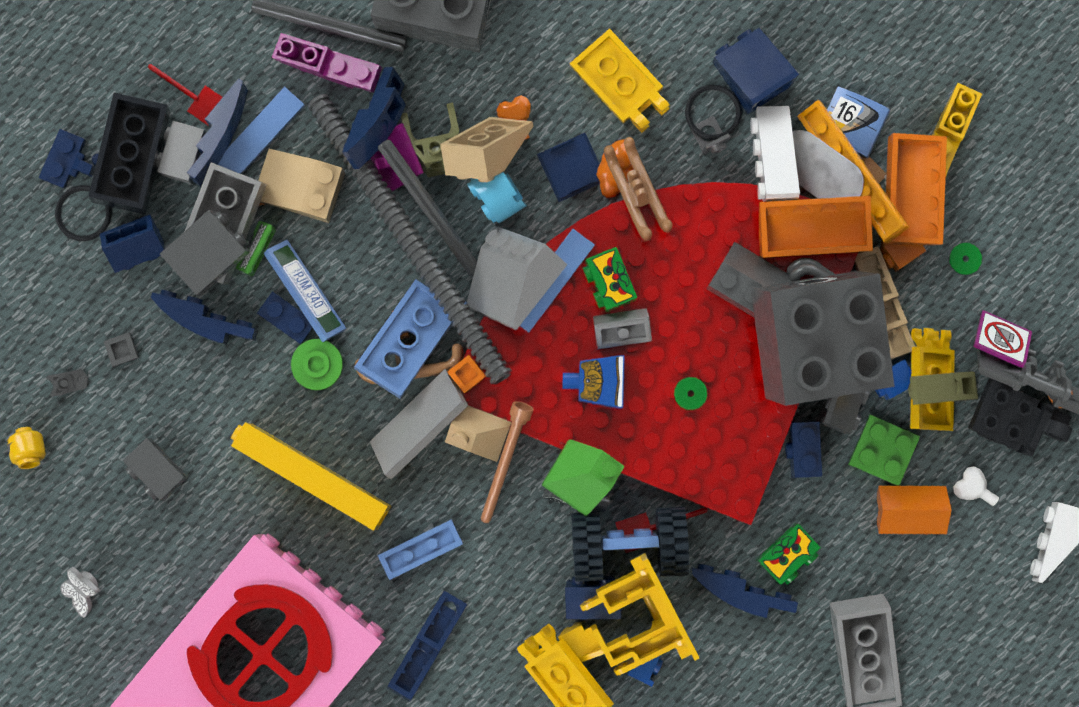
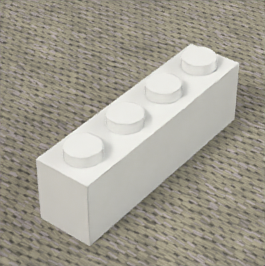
(775, 154)

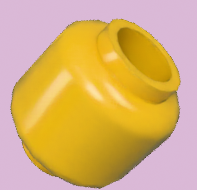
(26, 448)

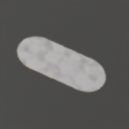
(823, 169)

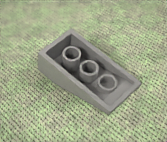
(866, 651)

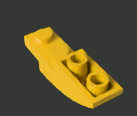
(956, 118)

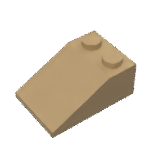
(484, 148)
(301, 184)

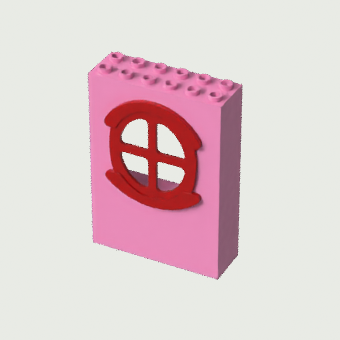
(259, 577)

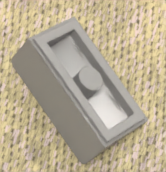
(622, 328)

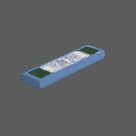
(304, 290)

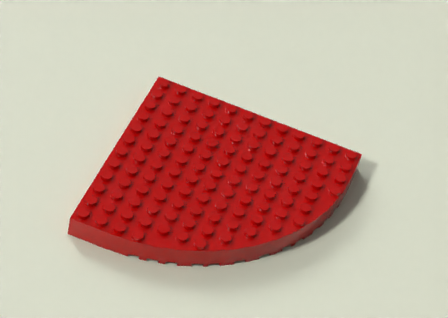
(706, 454)

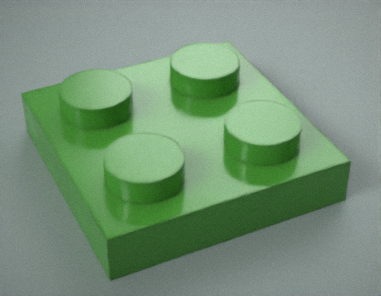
(884, 450)

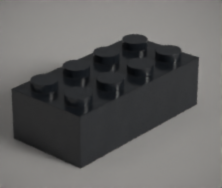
(129, 153)

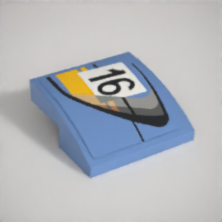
(858, 119)

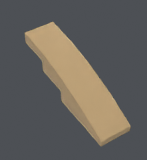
(898, 333)

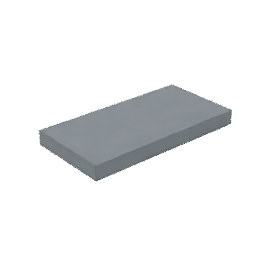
(418, 424)

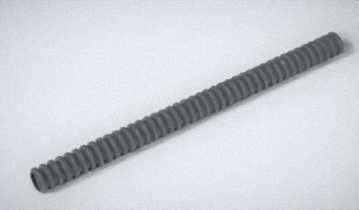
(413, 245)

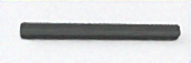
(329, 24)
(428, 206)

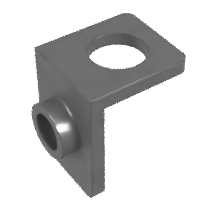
(714, 145)

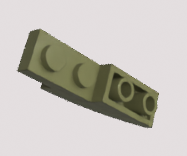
(943, 388)

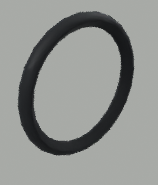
(706, 88)
(61, 226)

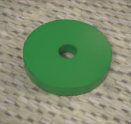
(971, 252)
(682, 397)

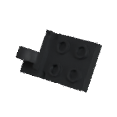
(1017, 419)

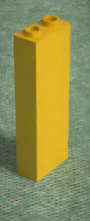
(310, 475)

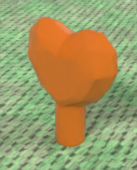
(517, 109)

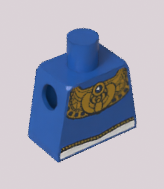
(598, 381)

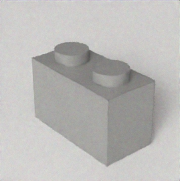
(179, 151)

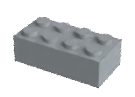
(233, 196)

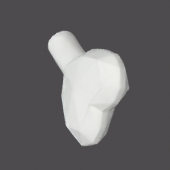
(974, 486)

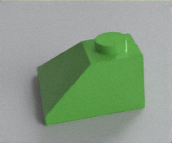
(582, 476)

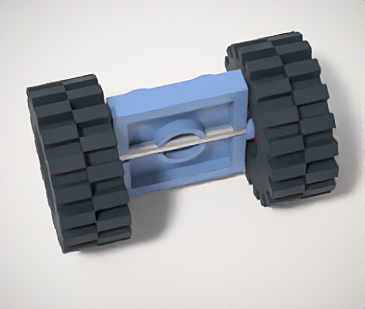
(670, 540)

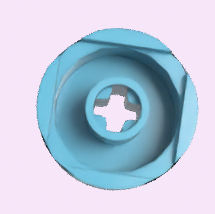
(499, 197)

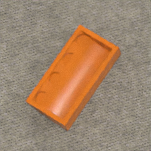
(917, 186)
(815, 226)

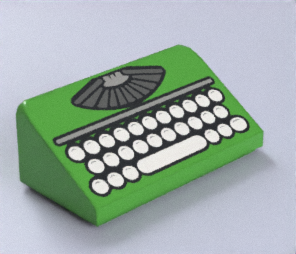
(257, 246)

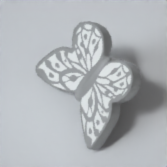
(80, 588)

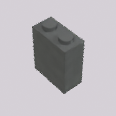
(206, 252)

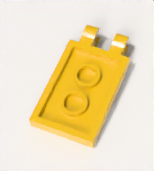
(620, 80)
(931, 358)
(561, 672)

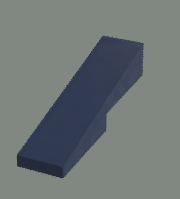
(426, 647)

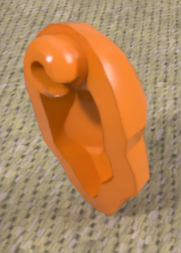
(607, 183)

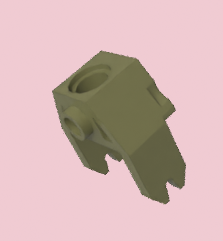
(424, 147)

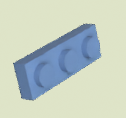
(420, 549)

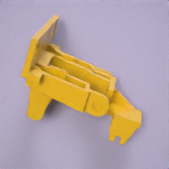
(663, 636)

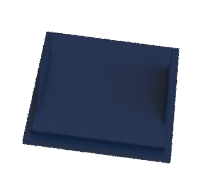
(570, 167)

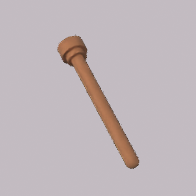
(520, 414)

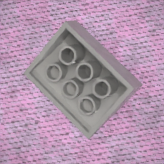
(512, 276)

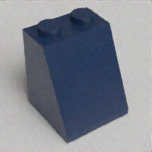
(754, 69)

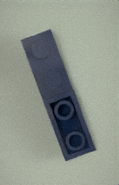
(378, 121)
(193, 316)
(732, 590)

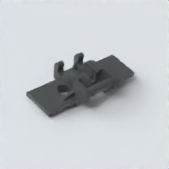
(1053, 382)

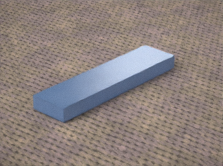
(261, 131)
(572, 252)

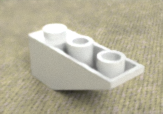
(1057, 541)

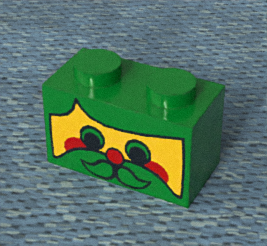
(610, 280)
(789, 554)

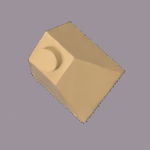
(478, 433)

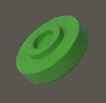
(317, 364)

